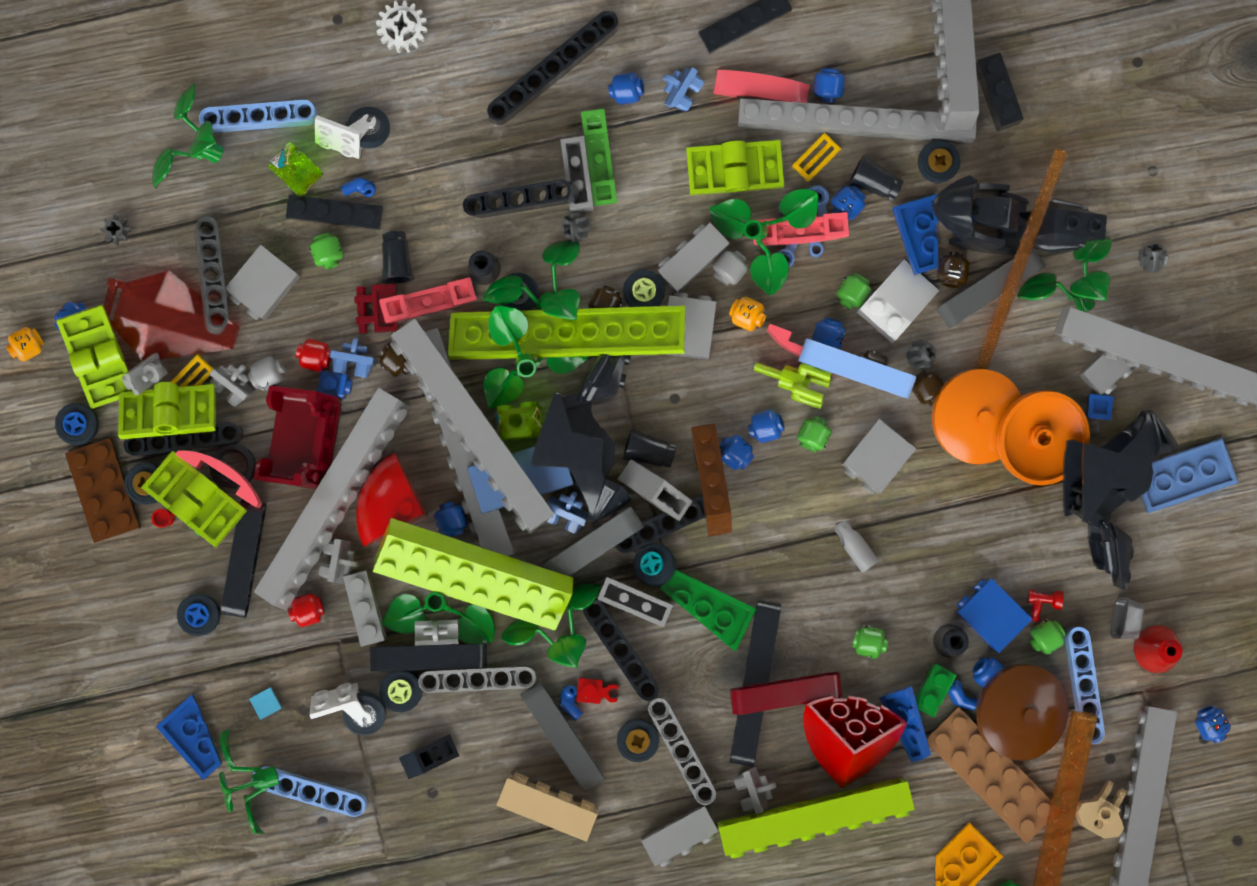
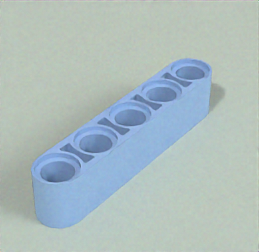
(269, 120)
(857, 368)
(1087, 671)
(322, 790)

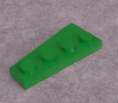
(715, 610)

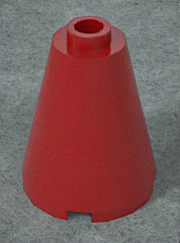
(1157, 649)

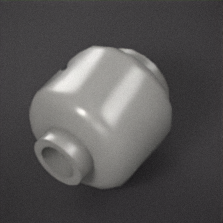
(730, 268)
(266, 373)

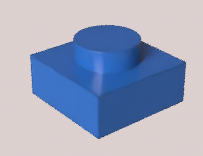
(1099, 407)

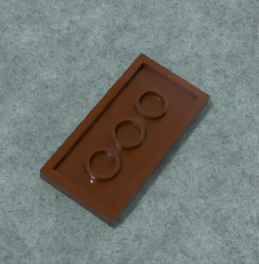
(102, 490)

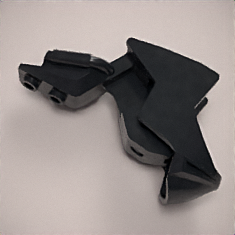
(1063, 228)
(577, 442)
(1106, 477)

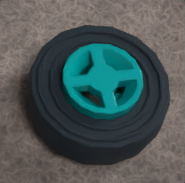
(646, 561)

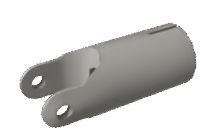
(856, 546)

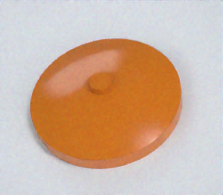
(969, 414)
(1035, 435)

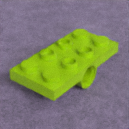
(735, 167)
(94, 354)
(167, 411)
(194, 499)

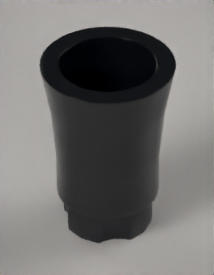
(875, 179)
(396, 258)
(489, 273)
(648, 450)
(942, 641)

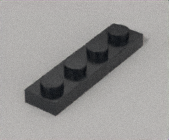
(742, 23)
(334, 212)

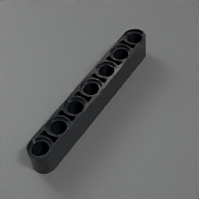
(556, 57)
(756, 672)

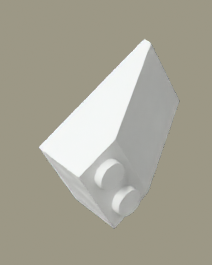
(897, 301)

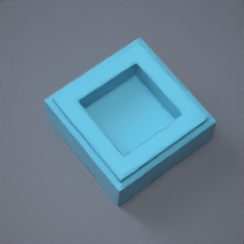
(265, 703)

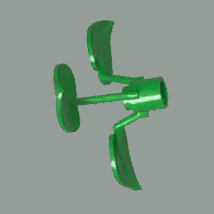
(202, 146)
(734, 221)
(1083, 291)
(558, 304)
(503, 386)
(473, 627)
(567, 648)
(262, 779)

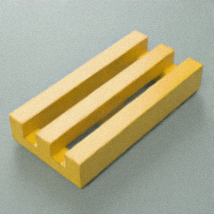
(802, 172)
(204, 364)

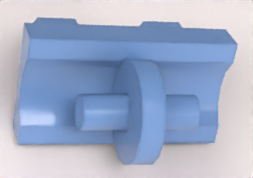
(688, 79)
(363, 363)
(569, 509)

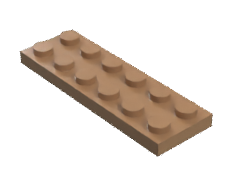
(991, 775)

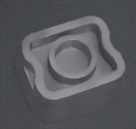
(1126, 619)

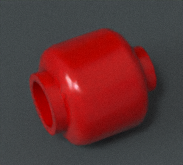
(313, 355)
(306, 610)

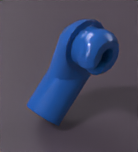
(958, 697)

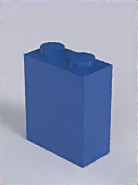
(992, 614)

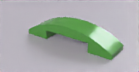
(599, 157)

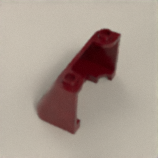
(300, 438)

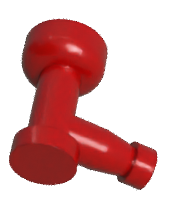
(162, 518)
(1037, 599)

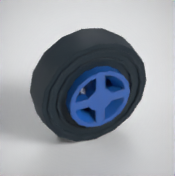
(68, 420)
(190, 611)

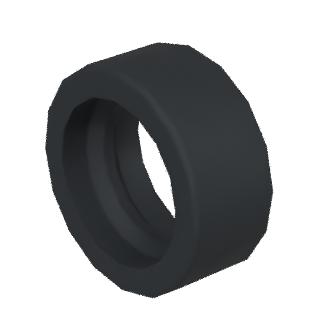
(228, 448)

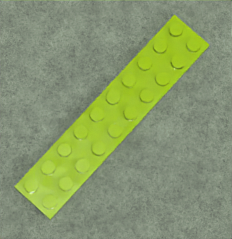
(592, 334)

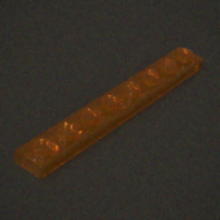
(1065, 799)

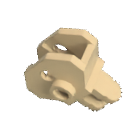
(1106, 813)

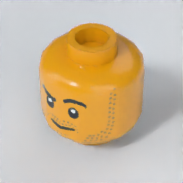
(747, 313)
(24, 344)

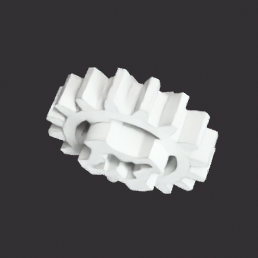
(392, 25)

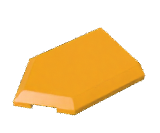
(965, 859)

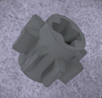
(575, 226)
(120, 234)
(1153, 257)
(921, 354)

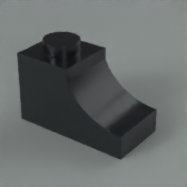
(429, 756)

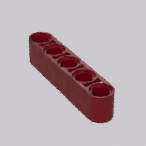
(785, 693)

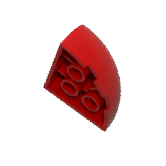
(385, 496)
(850, 735)

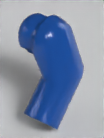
(359, 185)
(567, 702)

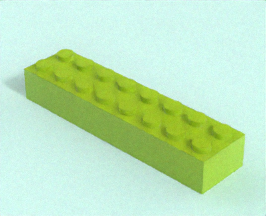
(473, 574)
(816, 816)

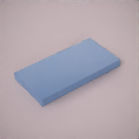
(1189, 475)
(543, 478)

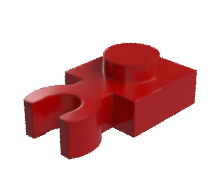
(591, 691)

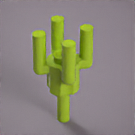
(798, 381)

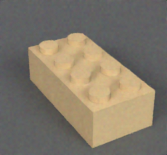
(547, 806)

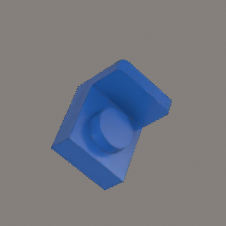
(334, 384)

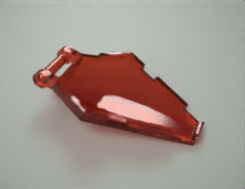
(164, 318)

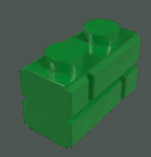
(934, 689)

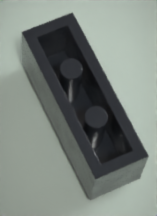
(998, 92)

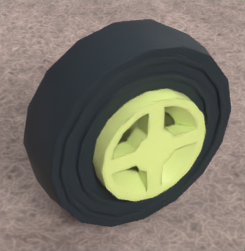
(647, 280)
(393, 689)

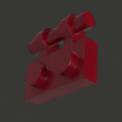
(361, 299)

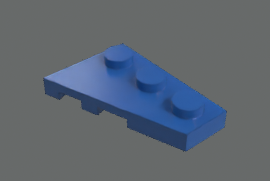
(919, 233)
(191, 737)
(913, 737)

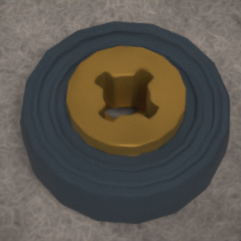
(933, 168)
(134, 480)
(633, 733)

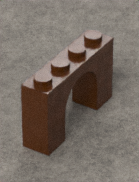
(712, 479)

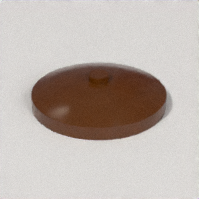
(1022, 712)

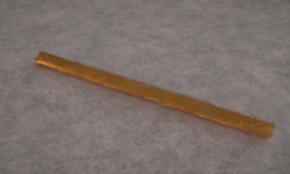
(1020, 261)

